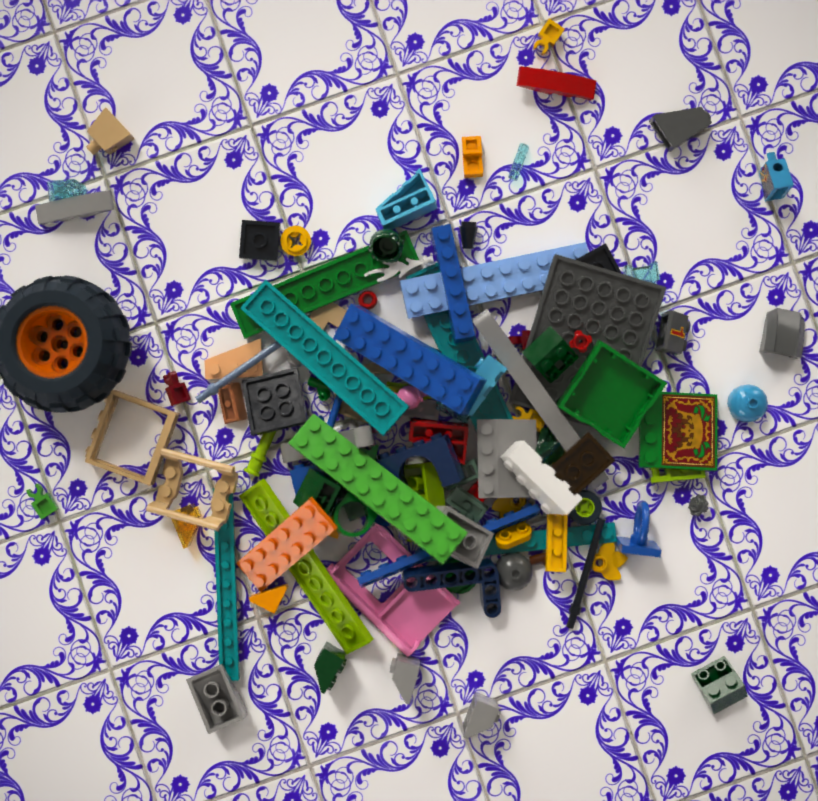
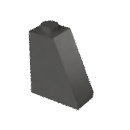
(680, 126)

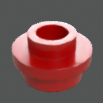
(363, 295)

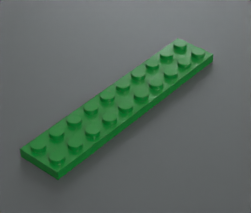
(327, 283)

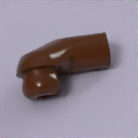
(537, 559)

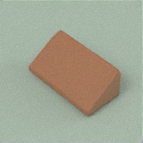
(232, 403)

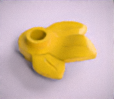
(505, 505)
(610, 561)

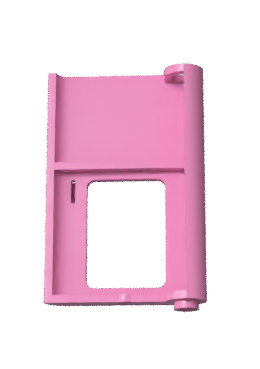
(405, 615)

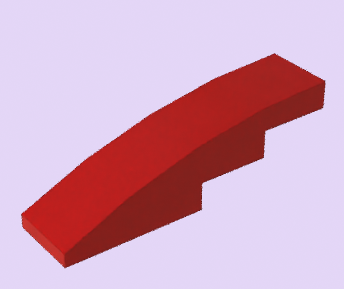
(556, 82)

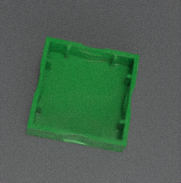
(611, 393)

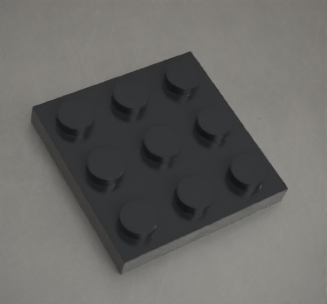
(274, 401)

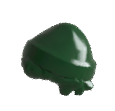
(386, 246)

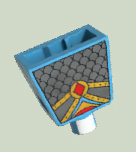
(775, 178)

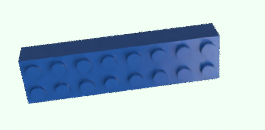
(410, 359)

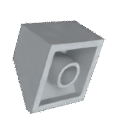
(405, 674)
(480, 715)

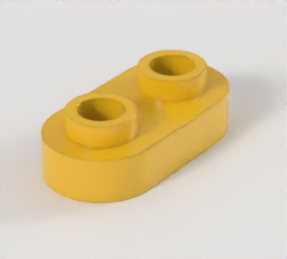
(513, 535)

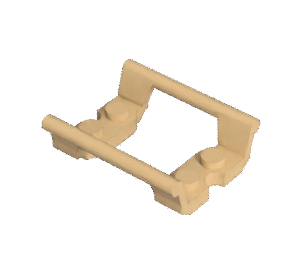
(170, 489)

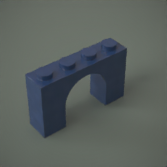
(437, 450)

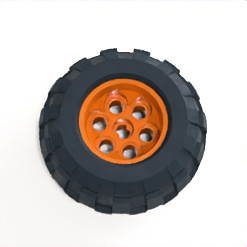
(102, 337)

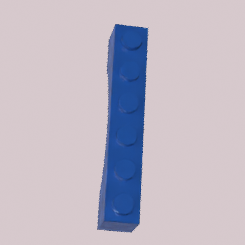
(453, 283)

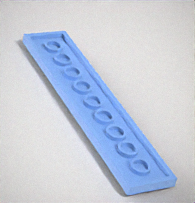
(486, 281)

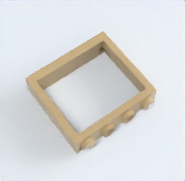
(99, 433)

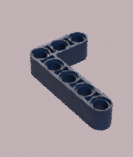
(458, 579)

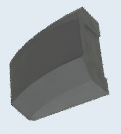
(783, 333)

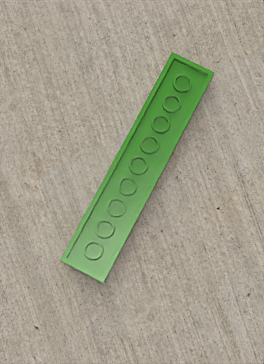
(378, 489)

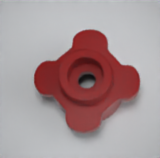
(585, 341)

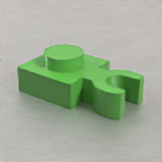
(43, 504)

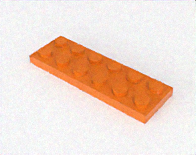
(286, 544)

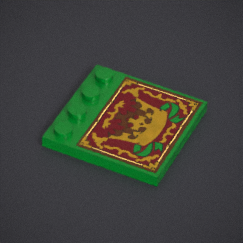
(680, 433)

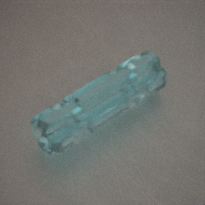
(518, 161)
(441, 407)

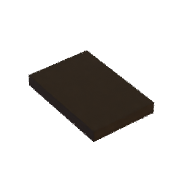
(582, 463)

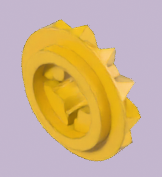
(294, 232)

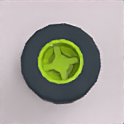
(589, 510)

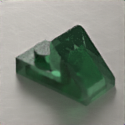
(547, 447)

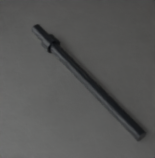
(575, 607)

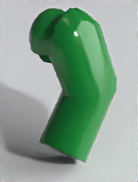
(322, 389)

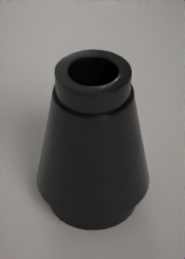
(468, 234)

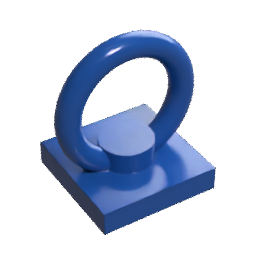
(638, 542)

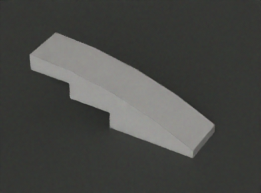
(74, 207)

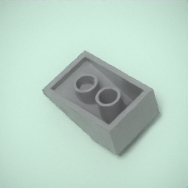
(475, 543)
(216, 698)

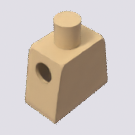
(107, 134)

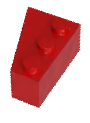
(457, 432)

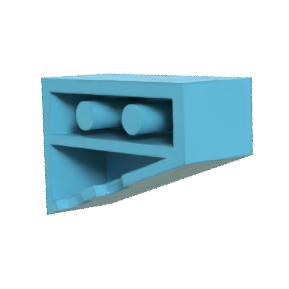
(407, 203)
(491, 371)

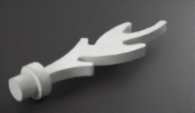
(399, 266)

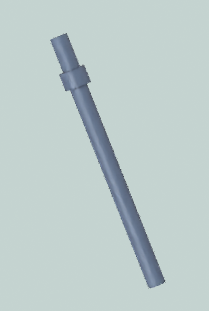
(213, 389)

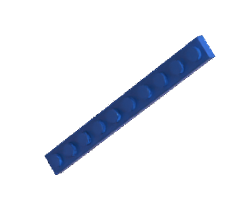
(403, 562)

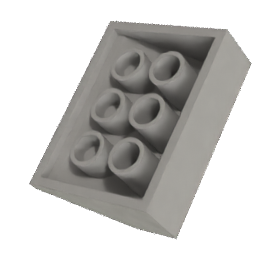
(493, 439)

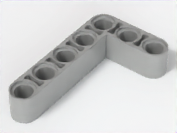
(358, 436)

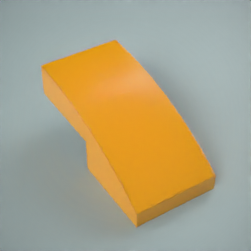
(472, 157)

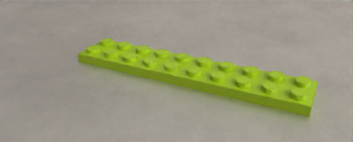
(310, 573)

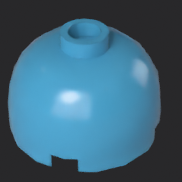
(747, 403)

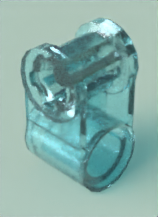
(64, 189)

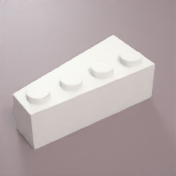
(539, 479)

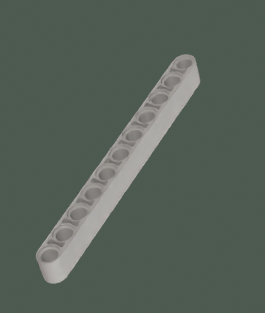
(529, 384)

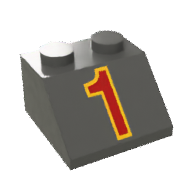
(672, 333)

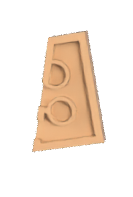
(224, 363)

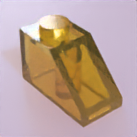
(186, 530)

